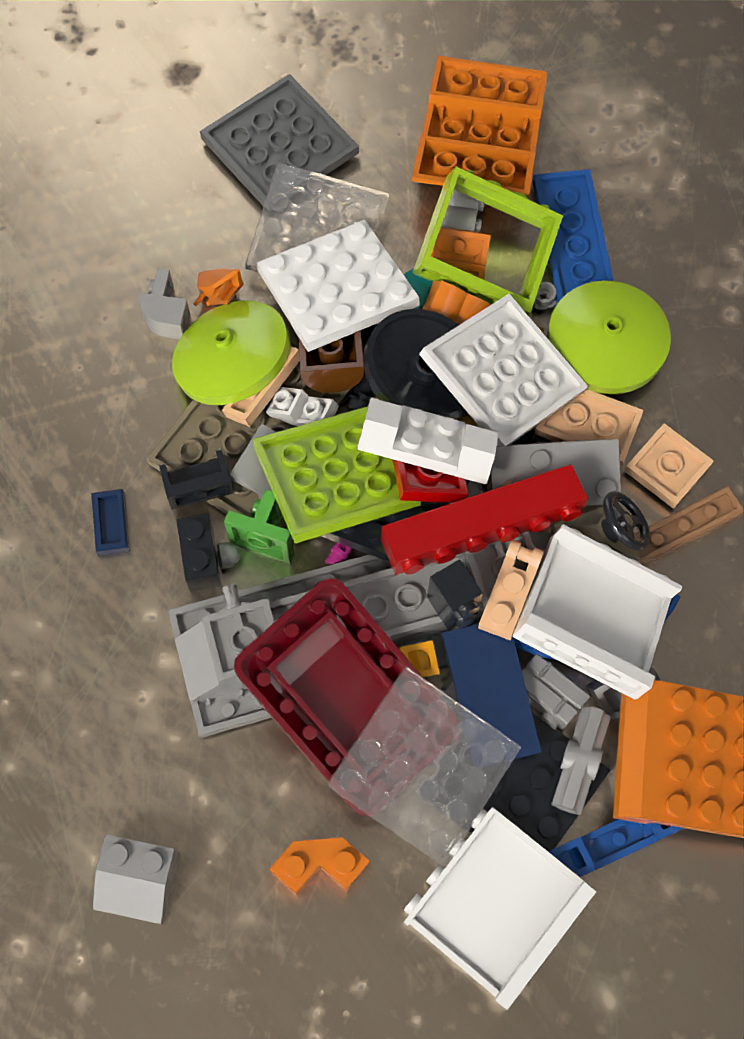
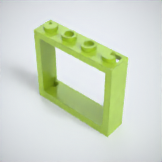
(510, 202)

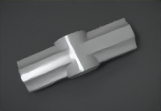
(581, 760)

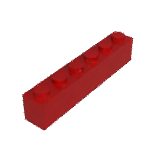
(483, 520)

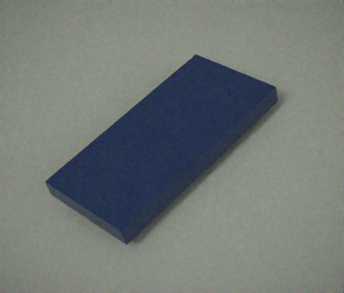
(492, 683)

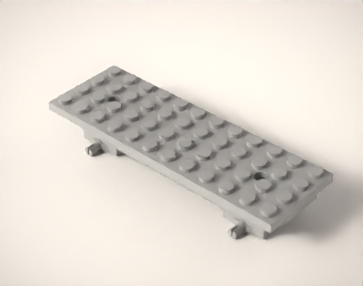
(220, 627)

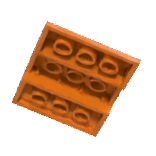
(481, 121)

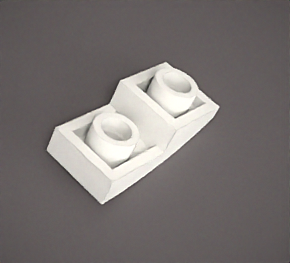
(298, 408)

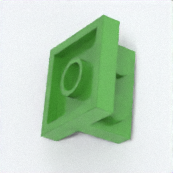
(262, 531)

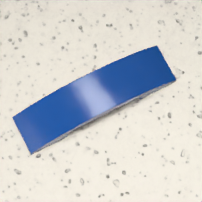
(609, 844)

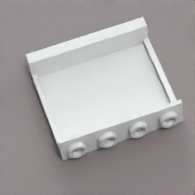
(596, 611)
(499, 906)

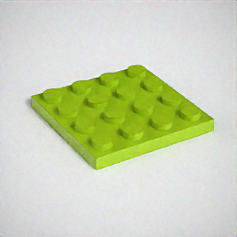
(325, 479)

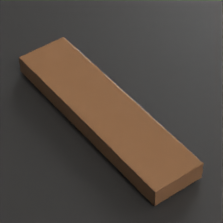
(690, 524)

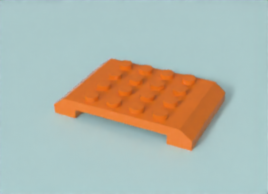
(681, 759)

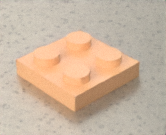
(668, 465)

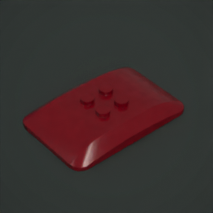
(322, 673)

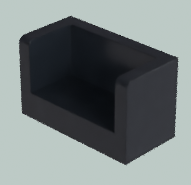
(196, 482)

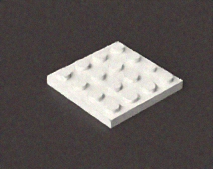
(337, 285)
(503, 370)

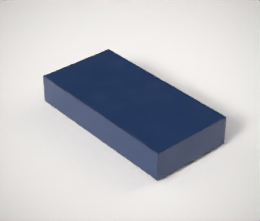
(110, 522)

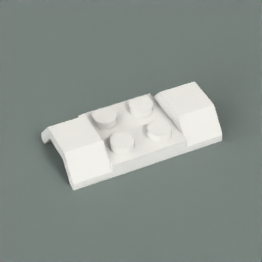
(428, 440)

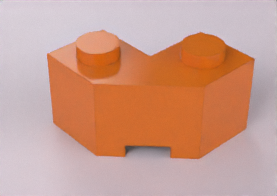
(307, 857)

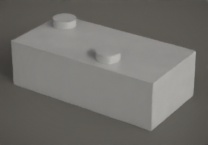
(593, 461)

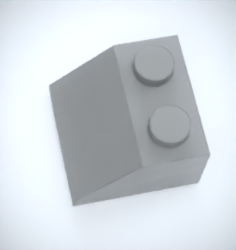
(134, 878)

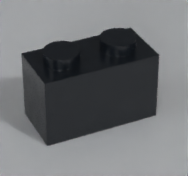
(198, 552)
(454, 595)

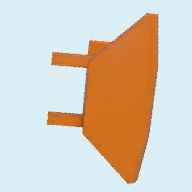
(218, 285)

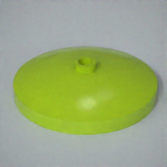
(611, 335)
(231, 352)

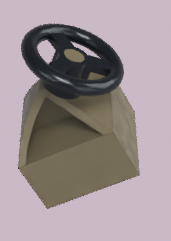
(614, 525)

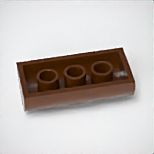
(334, 365)

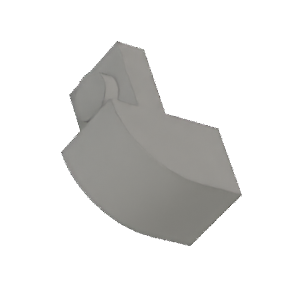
(161, 312)

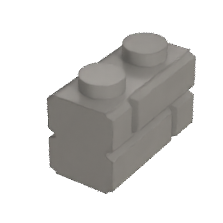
(552, 693)

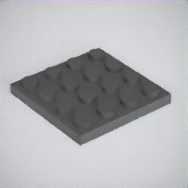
(276, 127)

